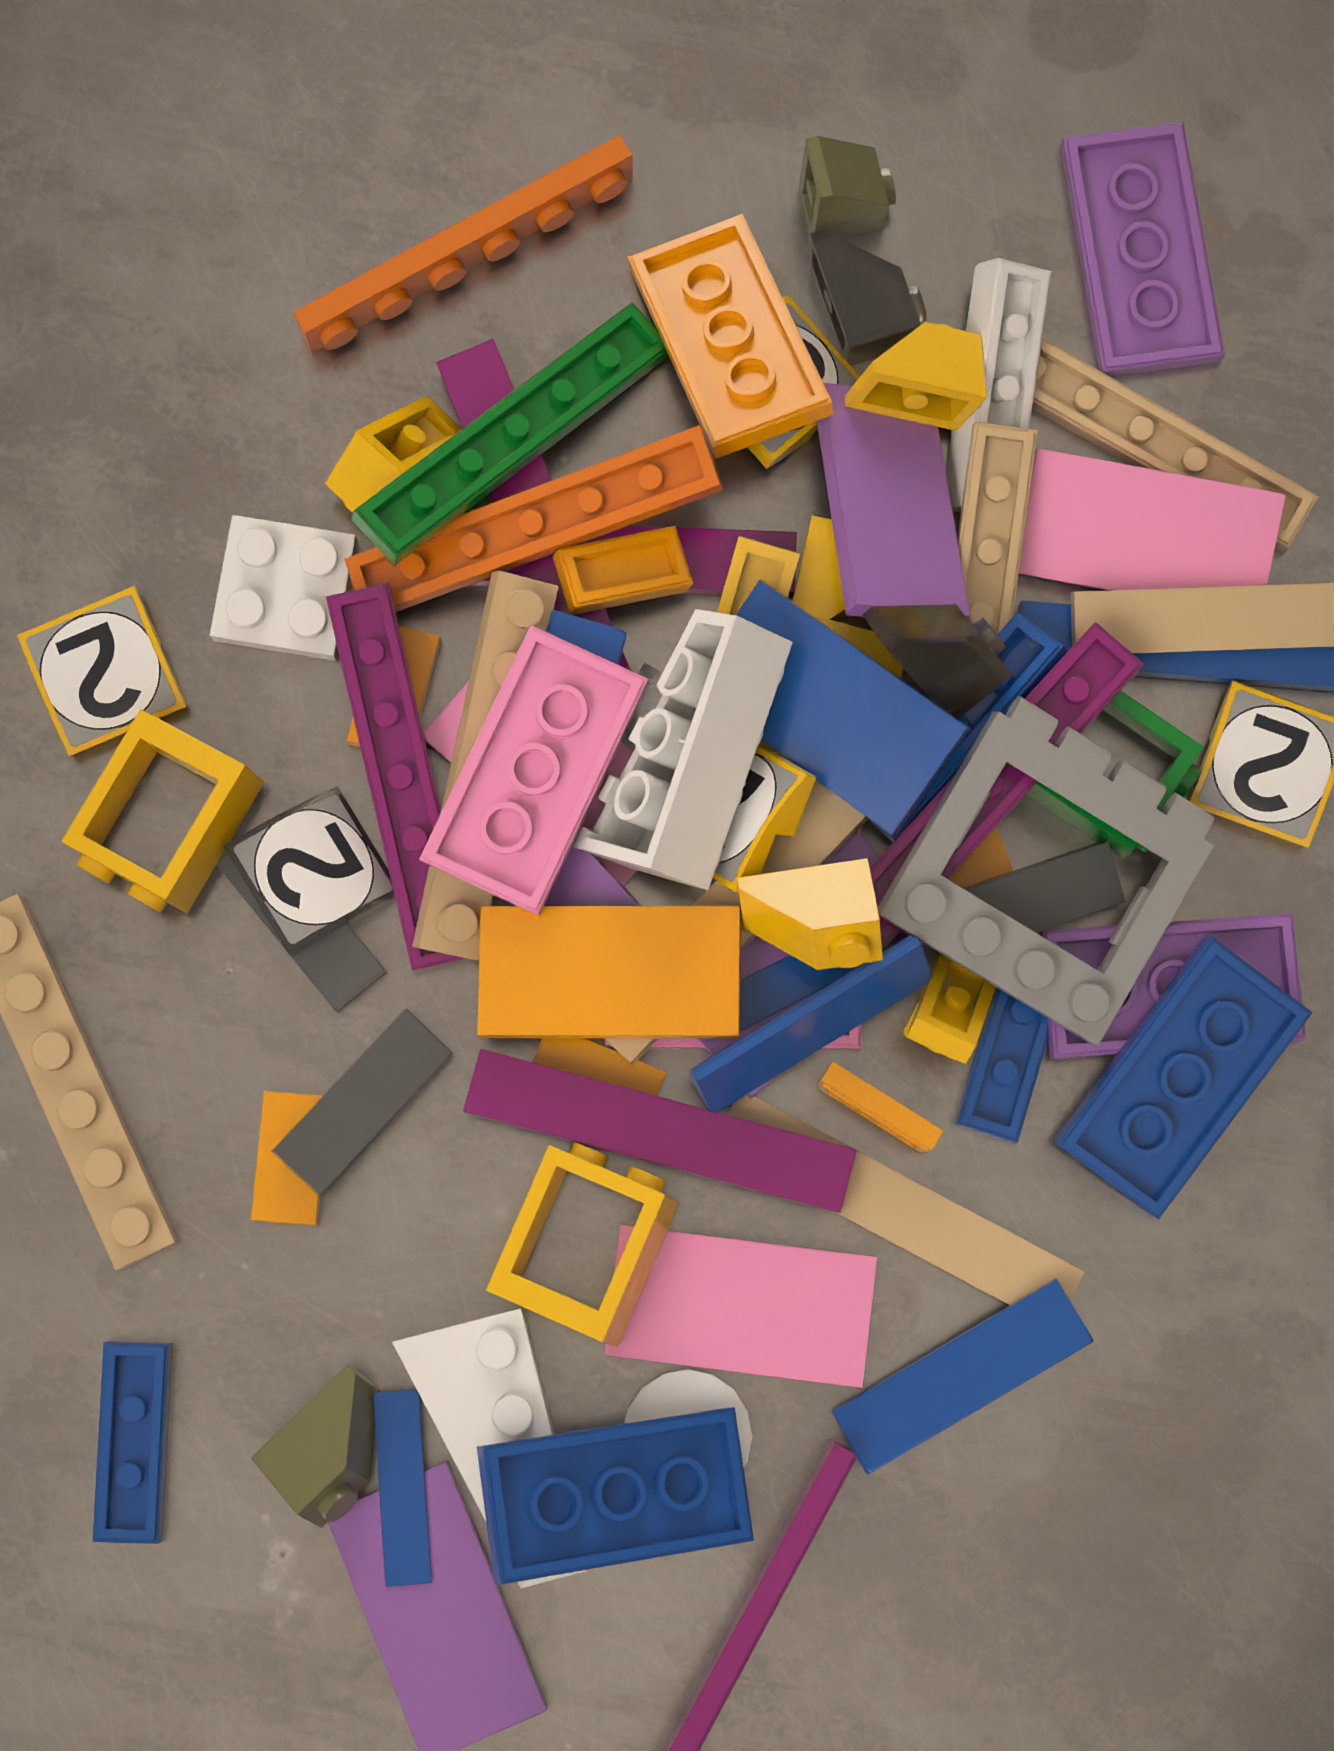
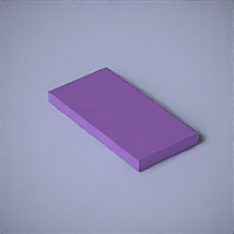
(1142, 250)
(889, 510)
(1261, 941)
(445, 1640)

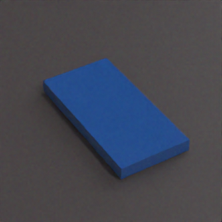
(851, 716)
(1182, 1076)
(614, 1495)

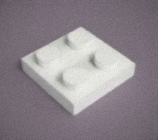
(278, 587)

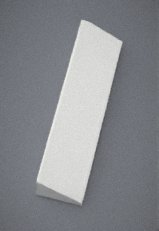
(1009, 315)

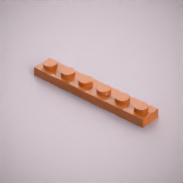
(446, 256)
(547, 519)

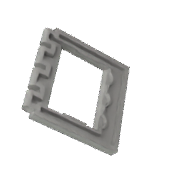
(1004, 949)

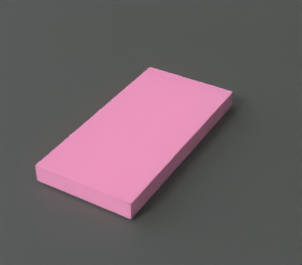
(1144, 527)
(534, 770)
(752, 1309)

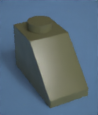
(844, 187)
(324, 1450)

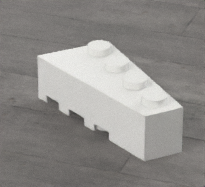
(691, 752)
(480, 1390)

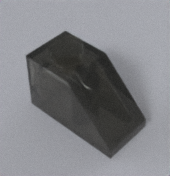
(863, 297)
(943, 652)

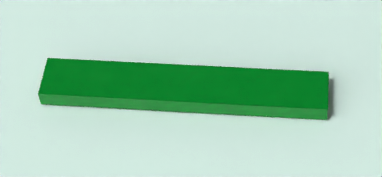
(510, 434)

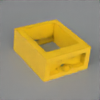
(205, 840)
(633, 1268)

